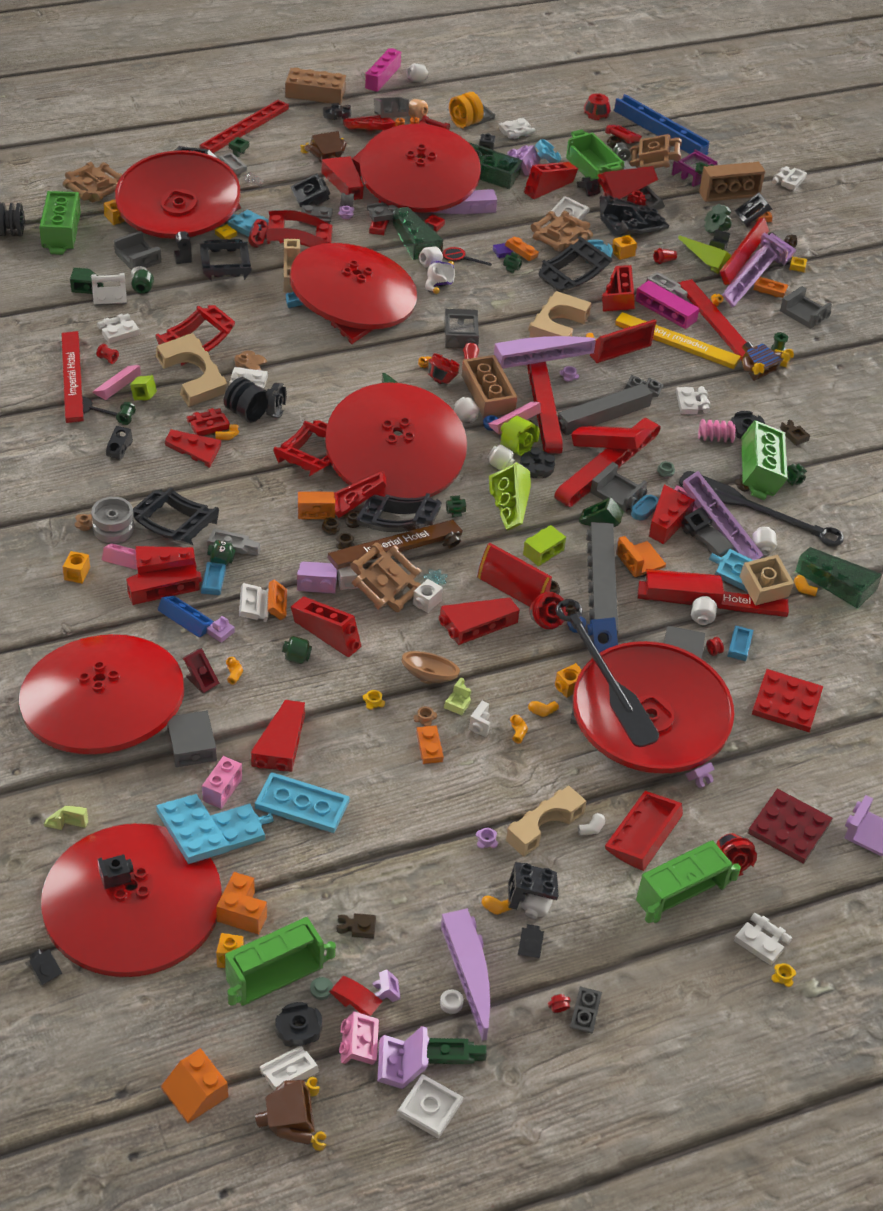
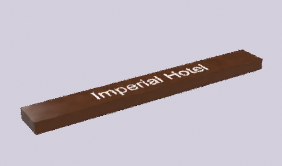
(404, 541)

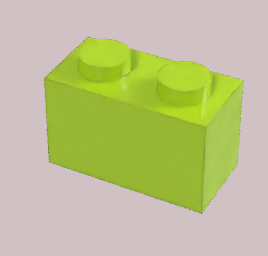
(544, 545)

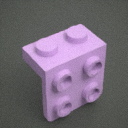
(528, 156)
(781, 248)
(316, 577)
(865, 827)
(402, 1060)

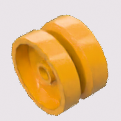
(466, 109)

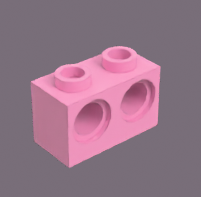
(222, 782)

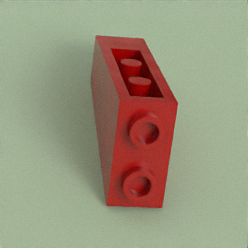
(343, 175)
(548, 178)
(624, 182)
(163, 583)
(478, 618)
(328, 624)
(281, 738)

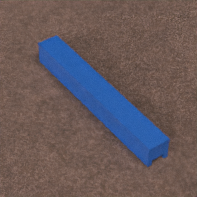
(659, 124)

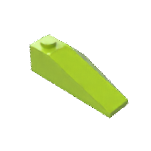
(712, 256)
(511, 493)

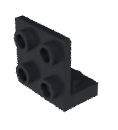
(531, 880)

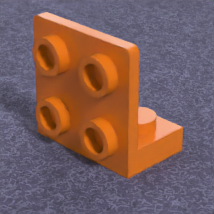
(316, 505)
(639, 556)

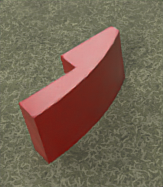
(353, 993)

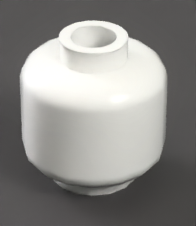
(417, 73)
(429, 255)
(466, 410)
(500, 457)
(765, 540)
(704, 610)
(536, 906)

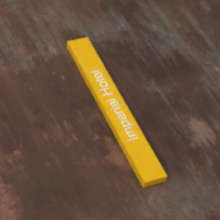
(684, 342)

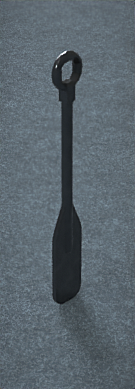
(731, 496)
(622, 701)

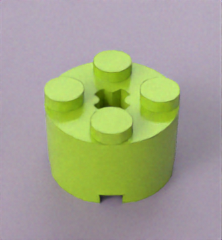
(519, 435)

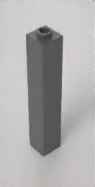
(605, 408)

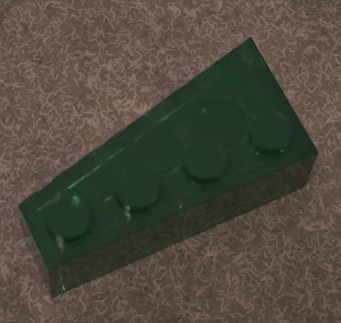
(415, 232)
(838, 576)

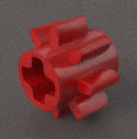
(637, 197)

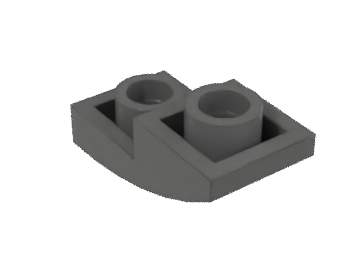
(653, 385)
(716, 542)
(586, 1010)

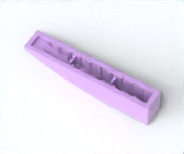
(478, 202)
(749, 274)
(541, 349)
(721, 517)
(470, 963)

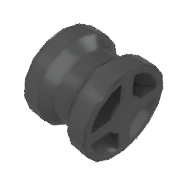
(622, 151)
(347, 200)

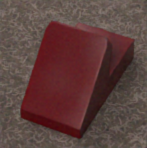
(200, 671)

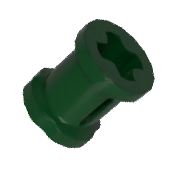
(780, 340)
(124, 416)

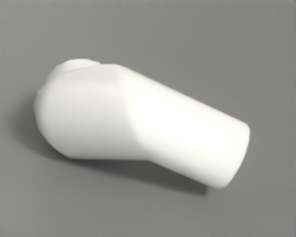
(593, 827)

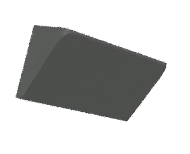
(652, 199)

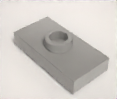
(234, 163)

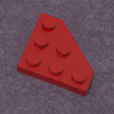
(369, 123)

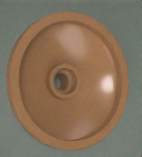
(430, 667)

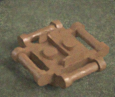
(655, 152)
(92, 181)
(561, 231)
(385, 577)

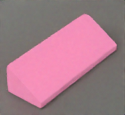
(117, 382)
(526, 412)
(120, 555)

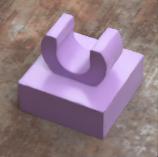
(221, 629)
(700, 773)
(389, 986)

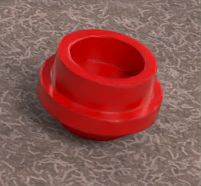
(559, 1003)

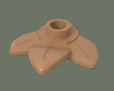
(249, 360)

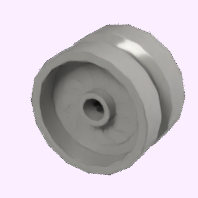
(112, 520)

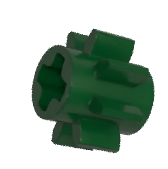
(512, 262)
(796, 474)
(455, 506)

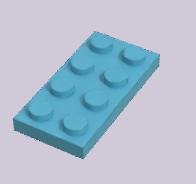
(302, 802)
(192, 828)

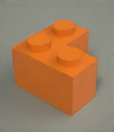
(239, 907)

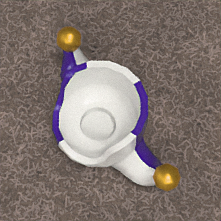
(439, 274)

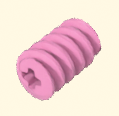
(716, 430)

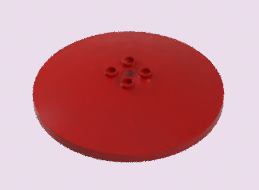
(401, 178)
(155, 186)
(353, 286)
(415, 463)
(676, 686)
(88, 716)
(123, 929)

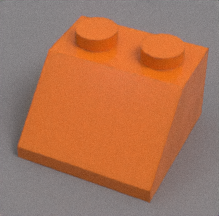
(195, 1086)

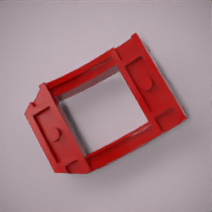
(277, 231)
(212, 315)
(290, 449)

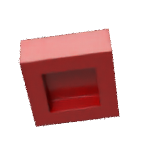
(435, 222)

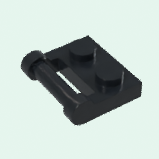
(750, 207)

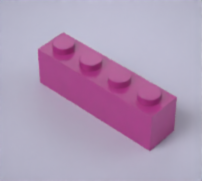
(383, 69)
(667, 304)

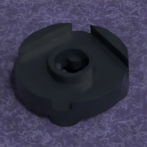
(337, 110)
(276, 398)
(741, 419)
(545, 462)
(295, 1035)

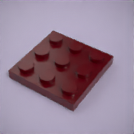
(790, 825)

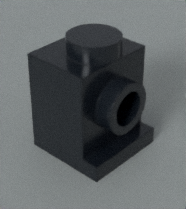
(487, 140)
(699, 518)
(115, 871)

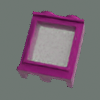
(688, 166)

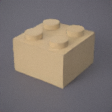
(766, 579)

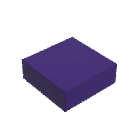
(501, 250)

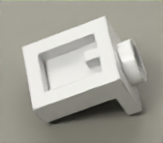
(479, 719)

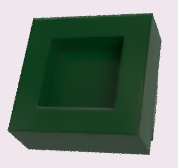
(238, 146)

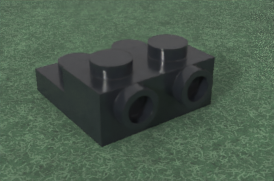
(311, 190)

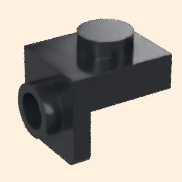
(590, 184)
(720, 239)
(531, 941)
(43, 966)

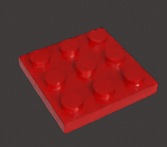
(787, 700)

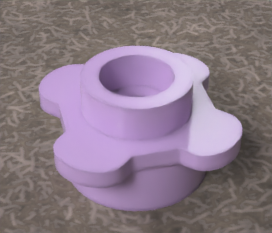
(346, 212)
(569, 373)
(486, 833)

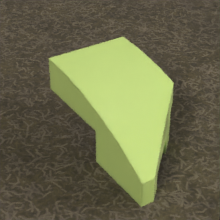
(459, 699)
(68, 815)

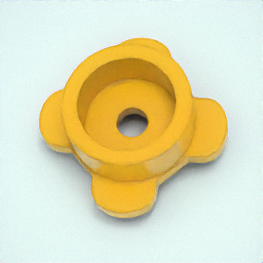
(373, 699)
(783, 969)

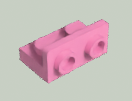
(359, 1038)

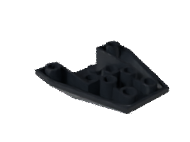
(629, 218)

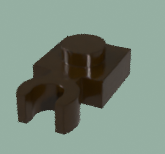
(796, 435)
(361, 925)

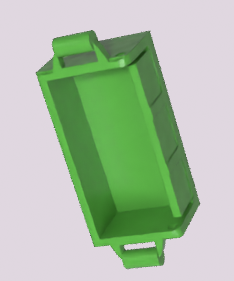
(591, 154)
(60, 221)
(763, 459)
(684, 878)
(275, 961)

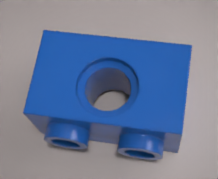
(606, 626)

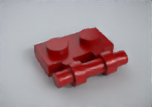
(208, 422)

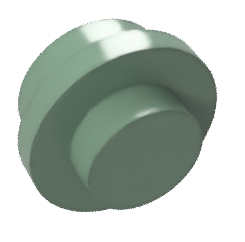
(666, 469)
(320, 988)

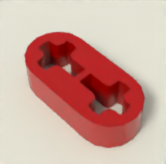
(255, 232)

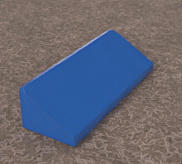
(184, 615)

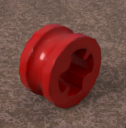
(715, 646)

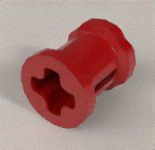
(106, 353)

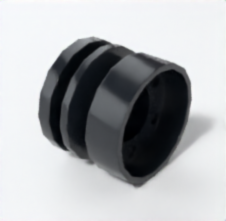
(12, 219)
(246, 399)

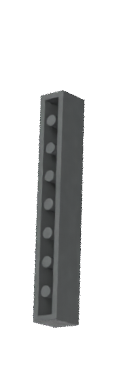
(602, 574)

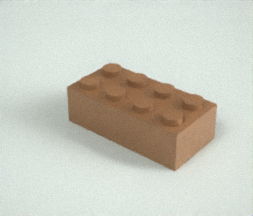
(315, 85)
(731, 181)
(489, 386)

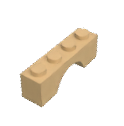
(291, 250)
(563, 806)

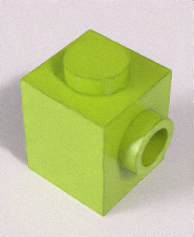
(143, 388)

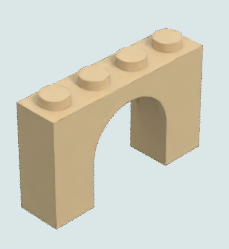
(559, 306)
(190, 350)

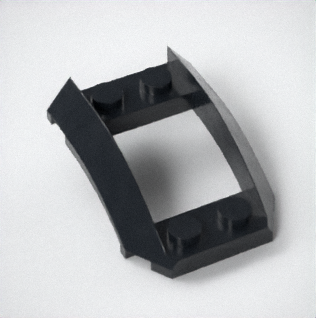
(225, 269)
(550, 269)
(424, 507)
(199, 515)

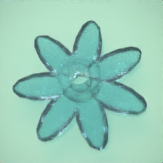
(436, 576)

